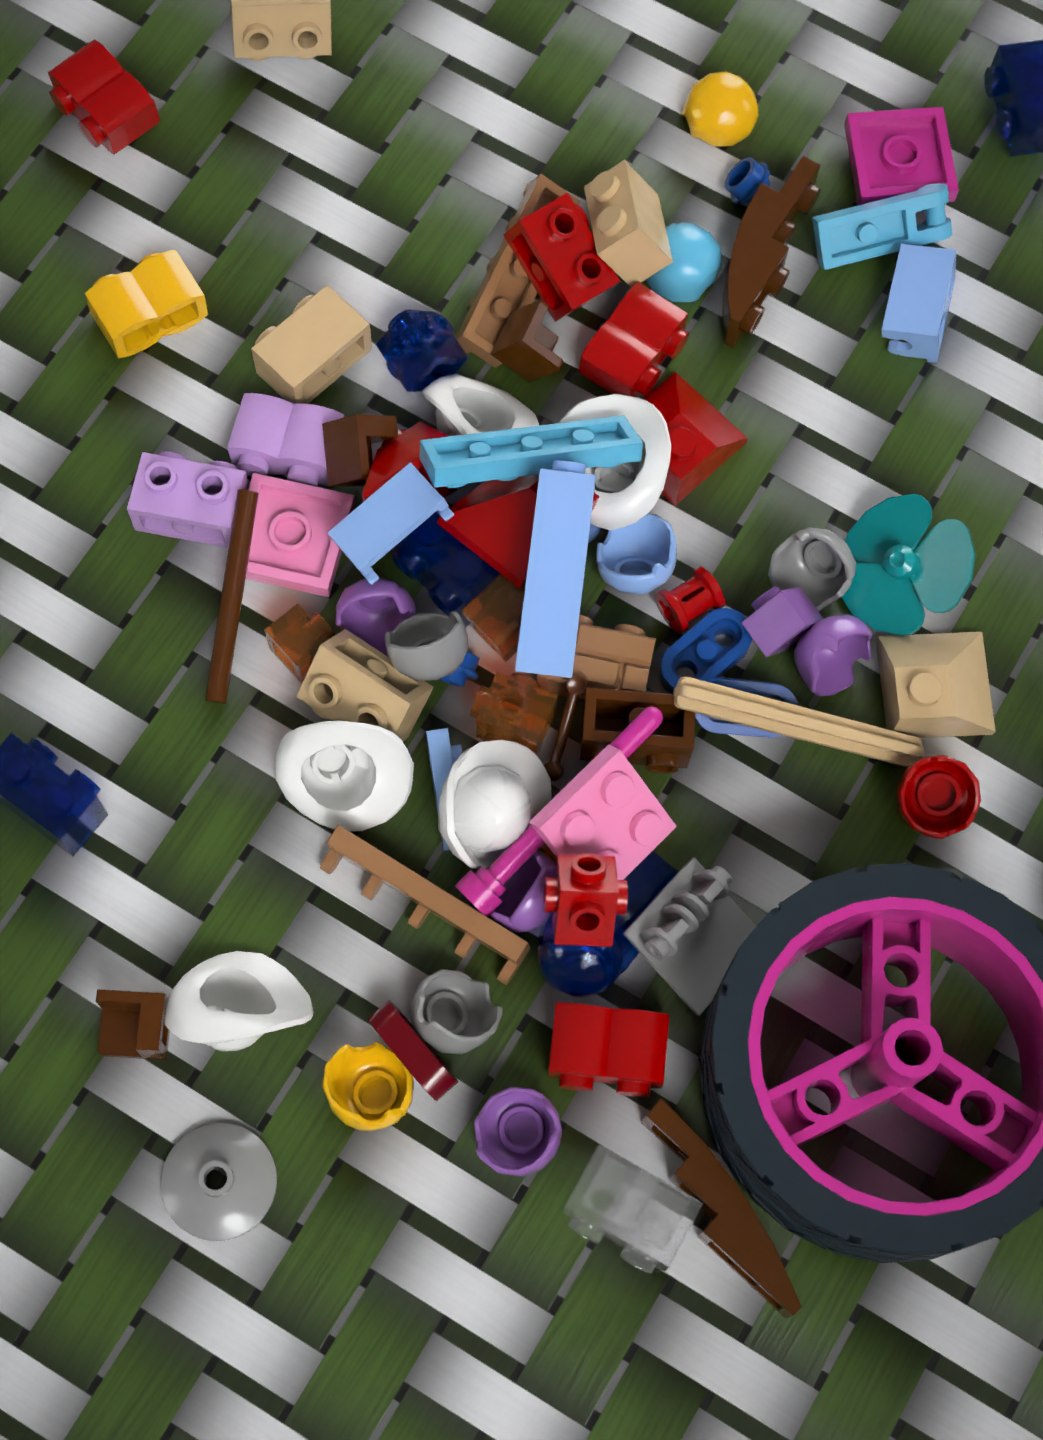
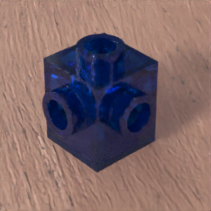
(420, 349)

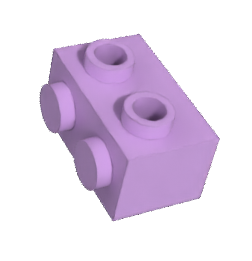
(185, 498)

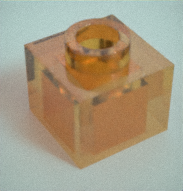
(296, 639)

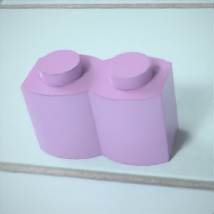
(281, 439)

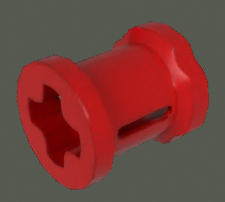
(690, 599)

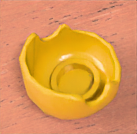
(721, 109)
(367, 1086)

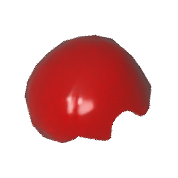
(938, 796)

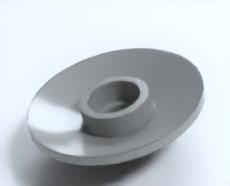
(239, 1203)

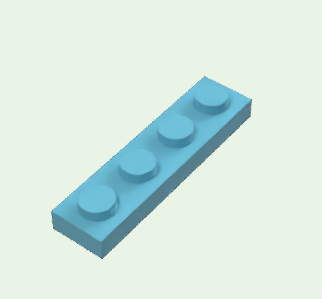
(526, 450)

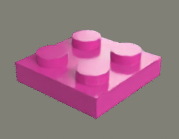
(899, 152)

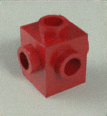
(585, 887)

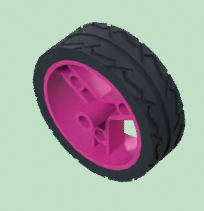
(758, 1132)

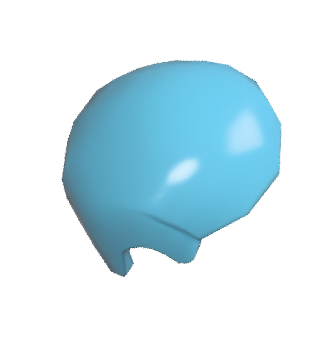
(693, 267)

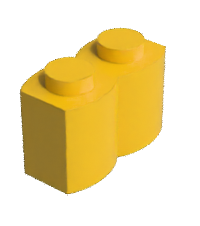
(146, 303)

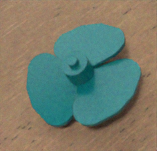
(896, 580)

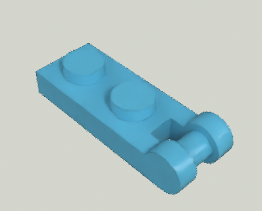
(881, 226)

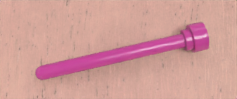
(487, 885)

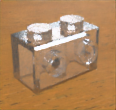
(631, 1210)

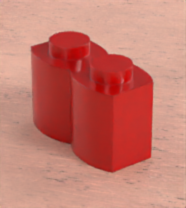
(103, 97)
(634, 343)
(608, 1047)

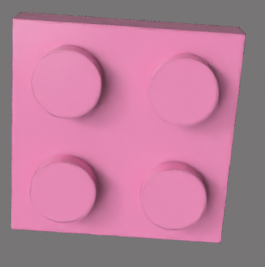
(291, 534)
(605, 814)

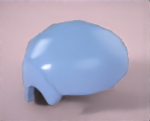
(638, 555)

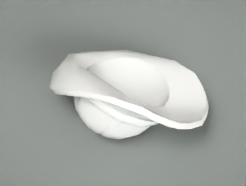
(475, 407)
(631, 487)
(363, 779)
(491, 800)
(235, 1001)

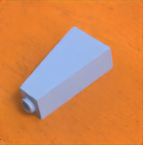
(556, 570)

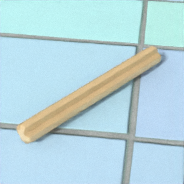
(797, 722)

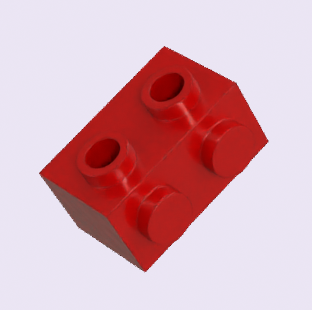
(560, 256)

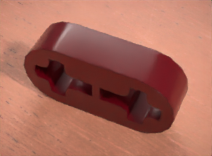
(412, 1050)

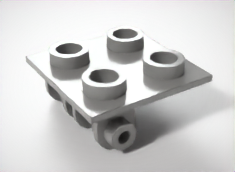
(692, 932)

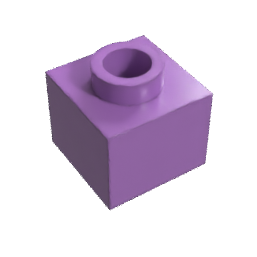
(780, 619)

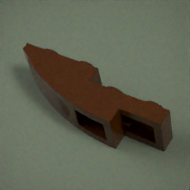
(762, 249)

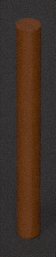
(231, 596)

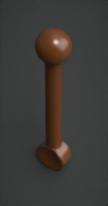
(575, 686)

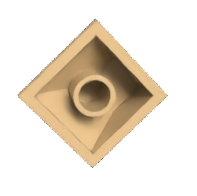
(935, 684)

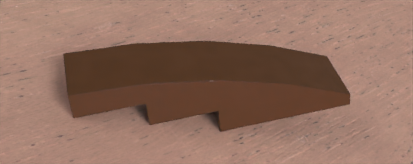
(735, 1229)

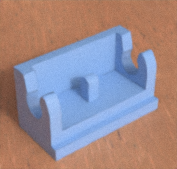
(919, 301)
(387, 519)

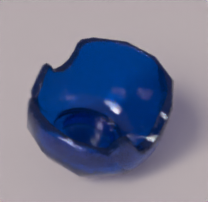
(578, 968)

